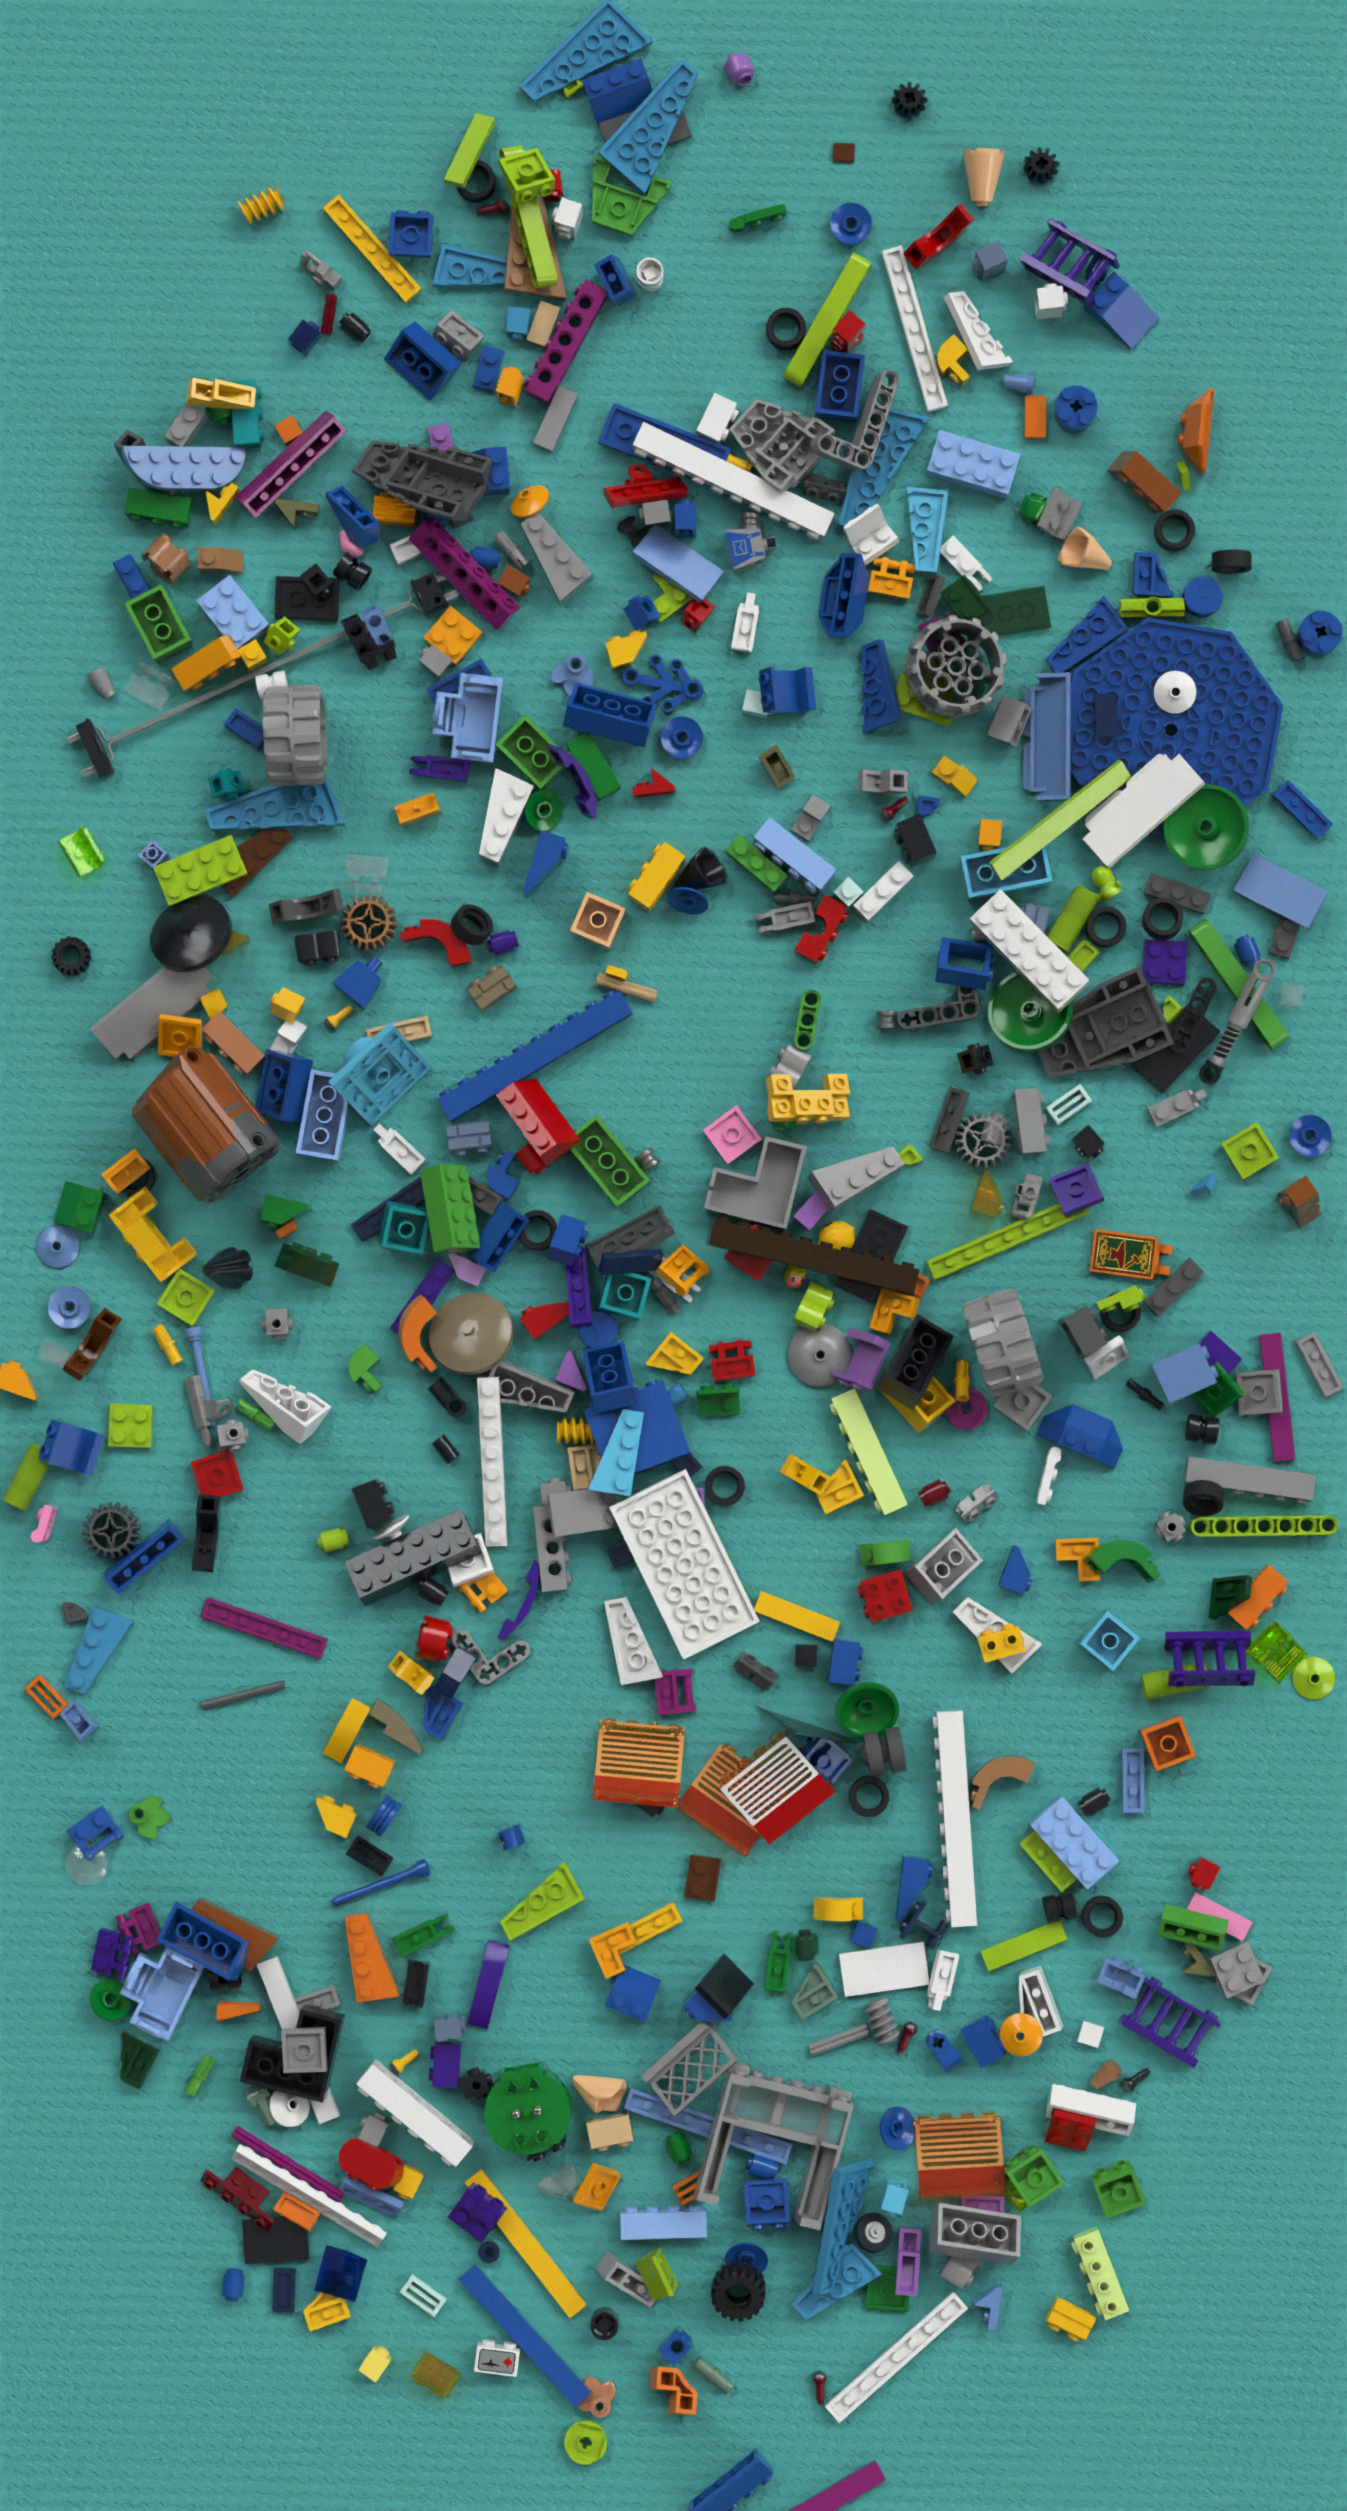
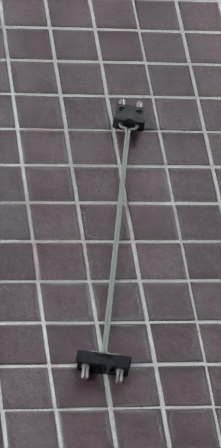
(425, 594)

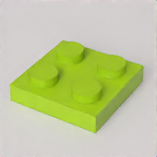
(1249, 1150)
(186, 1297)
(130, 1425)

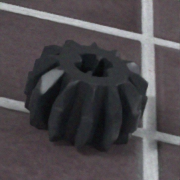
(912, 107)
(1048, 161)

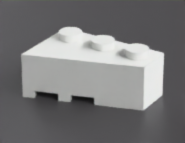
(1038, 2000)

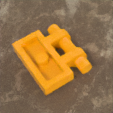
(891, 584)
(491, 1588)

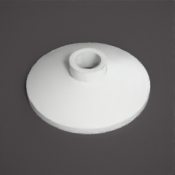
(1164, 696)
(393, 1529)
(282, 2112)

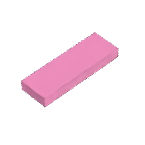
(1237, 1925)

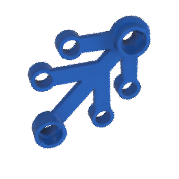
(666, 684)

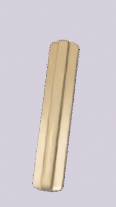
(626, 987)

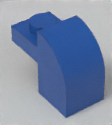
(499, 1179)

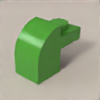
(360, 1365)
(885, 1552)

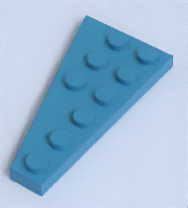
(593, 46)
(895, 442)
(278, 808)
(840, 2219)

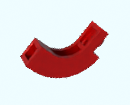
(940, 238)
(457, 950)

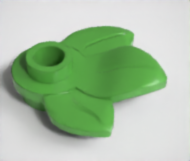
(152, 1816)

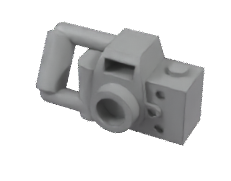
(320, 270)
(1028, 1196)

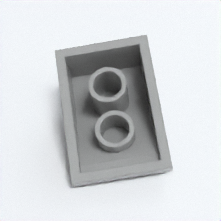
(580, 1512)
(943, 1566)

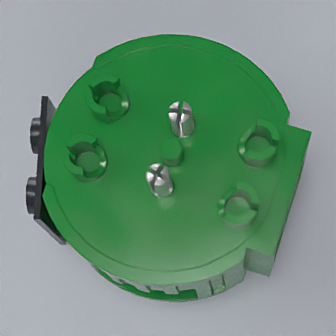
(528, 2110)

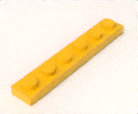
(372, 249)

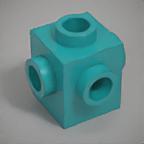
(226, 784)

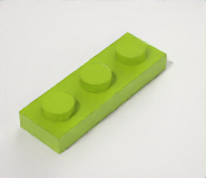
(1048, 1861)

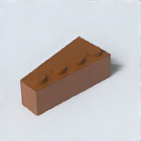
(259, 1938)

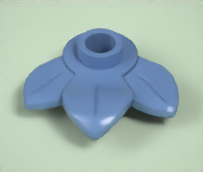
(568, 676)

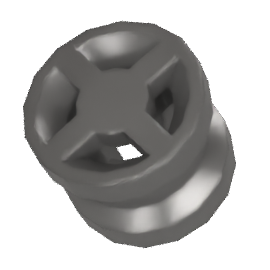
(750, 520)
(886, 1020)
(647, 1159)

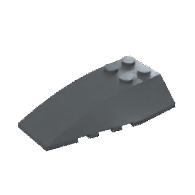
(427, 478)
(1110, 1027)

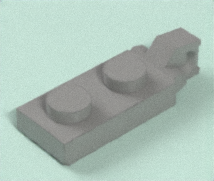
(1175, 1106)

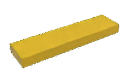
(796, 1616)
(653, 1925)

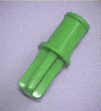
(255, 1414)
(200, 2075)

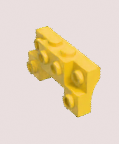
(807, 1105)
(147, 1239)

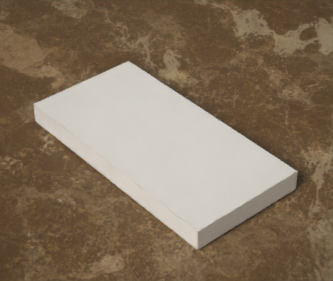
(884, 1969)

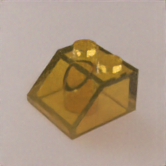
(987, 1198)

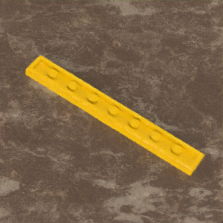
(532, 2251)

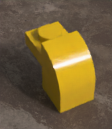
(948, 357)
(805, 1474)
(411, 1672)
(838, 1908)

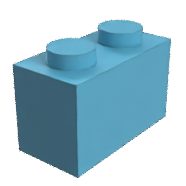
(893, 2197)

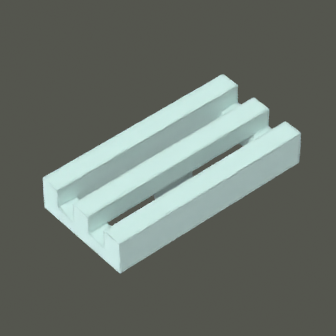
(1054, 1114)
(429, 2289)

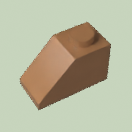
(219, 560)

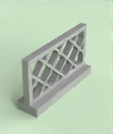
(682, 2051)

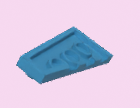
(854, 2273)

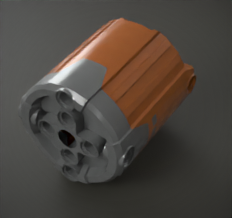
(204, 1124)

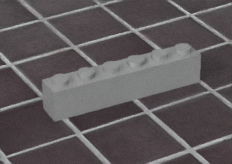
(1252, 1479)

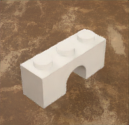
(882, 891)

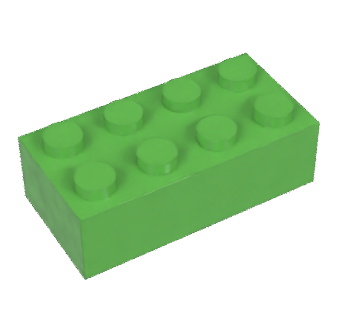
(608, 1162)
(450, 1209)

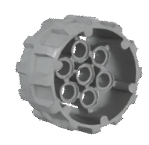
(980, 637)
(295, 735)
(1002, 1342)

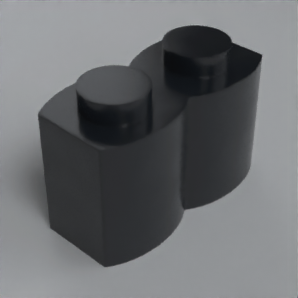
(318, 947)

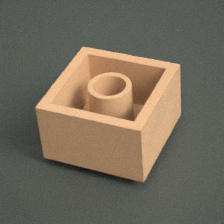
(598, 920)

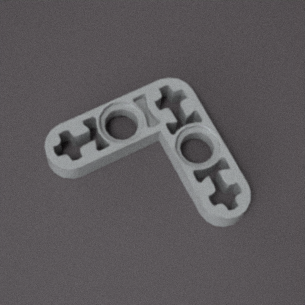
(483, 1661)

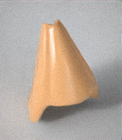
(1083, 551)
(600, 2092)

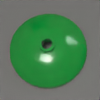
(876, 1715)

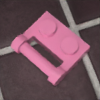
(46, 1519)

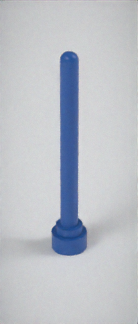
(419, 1869)

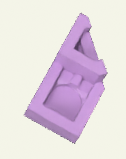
(467, 1269)

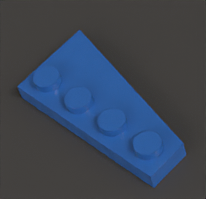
(1094, 632)

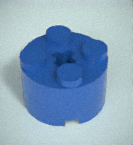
(1086, 405)
(1308, 631)

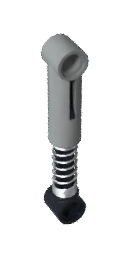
(1239, 1018)

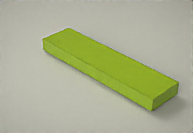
(469, 150)
(1023, 1945)

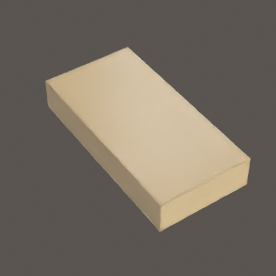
(543, 324)

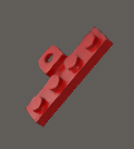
(643, 490)

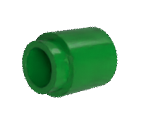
(678, 2148)

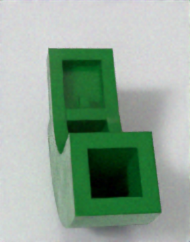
(1135, 1554)

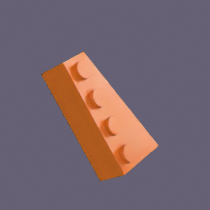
(369, 1965)

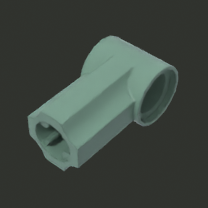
(259, 2099)

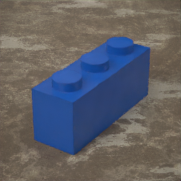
(498, 1236)

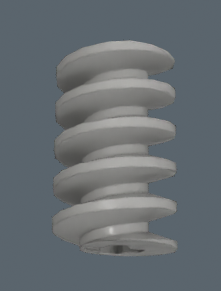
(882, 2021)

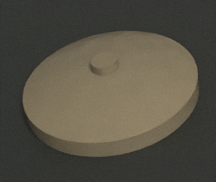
(471, 1333)

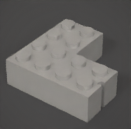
(761, 1198)

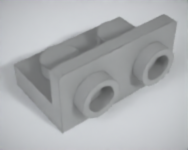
(457, 335)
(1059, 514)

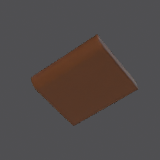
(843, 152)

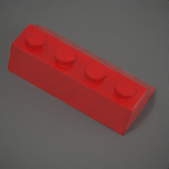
(538, 1119)

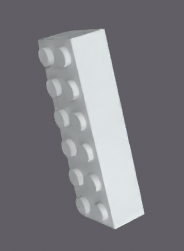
(1029, 951)
(415, 2113)

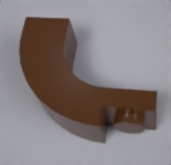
(93, 1344)

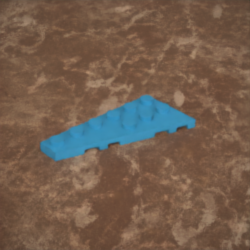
(644, 136)

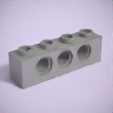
(548, 1581)

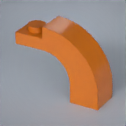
(409, 1331)

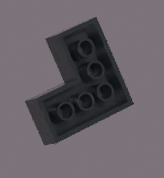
(265, 2060)

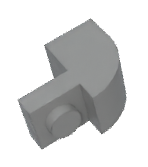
(883, 782)

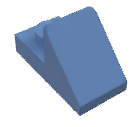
(78, 1720)
(991, 2300)

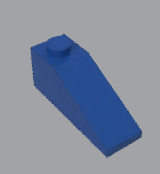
(354, 517)
(912, 1880)

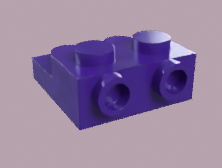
(477, 2212)

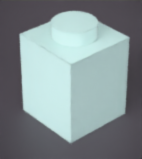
(752, 704)
(848, 893)

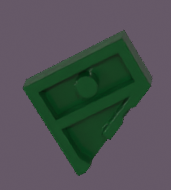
(1228, 1594)
(136, 2060)

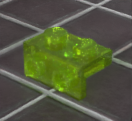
(82, 852)

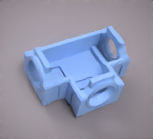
(470, 717)
(161, 1991)

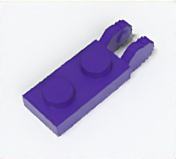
(442, 768)

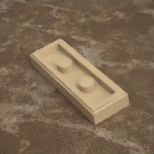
(411, 1029)

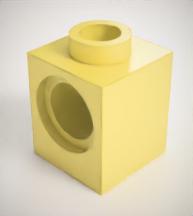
(375, 2362)

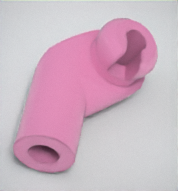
(348, 546)

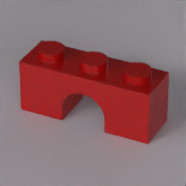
(847, 333)
(832, 914)

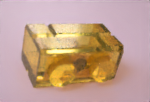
(435, 2374)

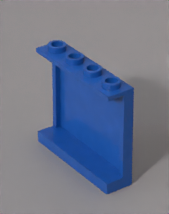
(660, 1432)

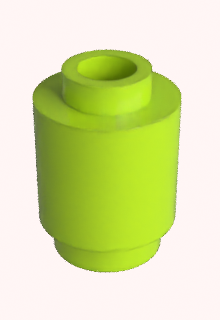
(333, 1540)

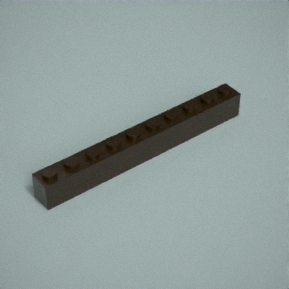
(811, 1256)

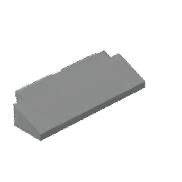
(135, 1021)

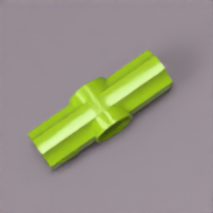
(1165, 607)

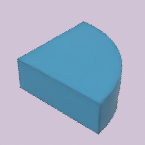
(1204, 1185)

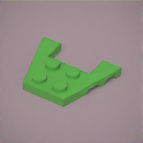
(620, 208)

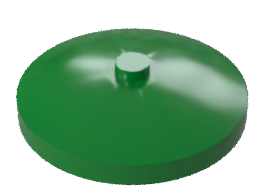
(1208, 829)
(1024, 1017)

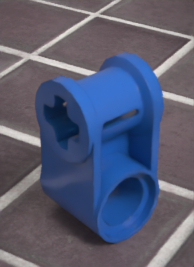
(945, 2052)

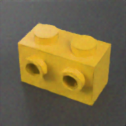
(1000, 1643)

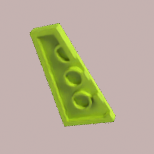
(546, 1901)

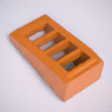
(229, 2010)

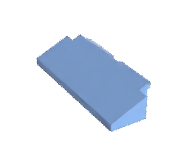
(1049, 728)

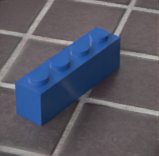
(143, 1556)

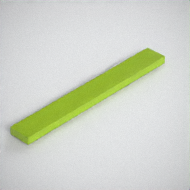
(1060, 820)
(1000, 1240)

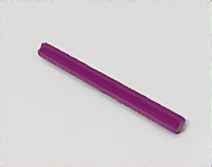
(287, 2163)

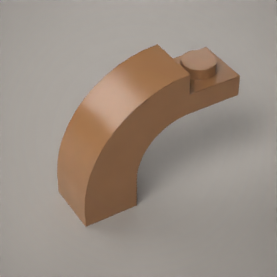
(996, 1768)

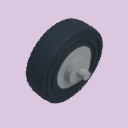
(873, 2232)

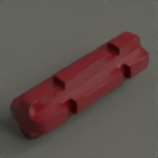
(328, 314)

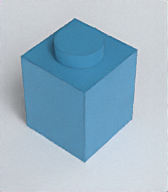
(518, 323)

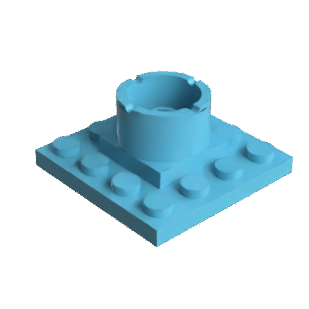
(379, 1072)

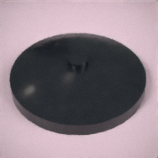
(191, 934)

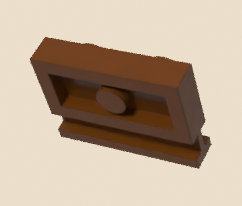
(702, 1877)

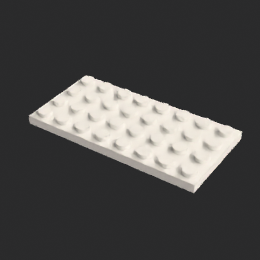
(684, 1564)

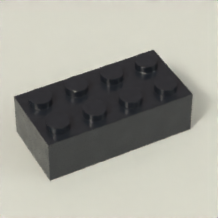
(914, 1362)

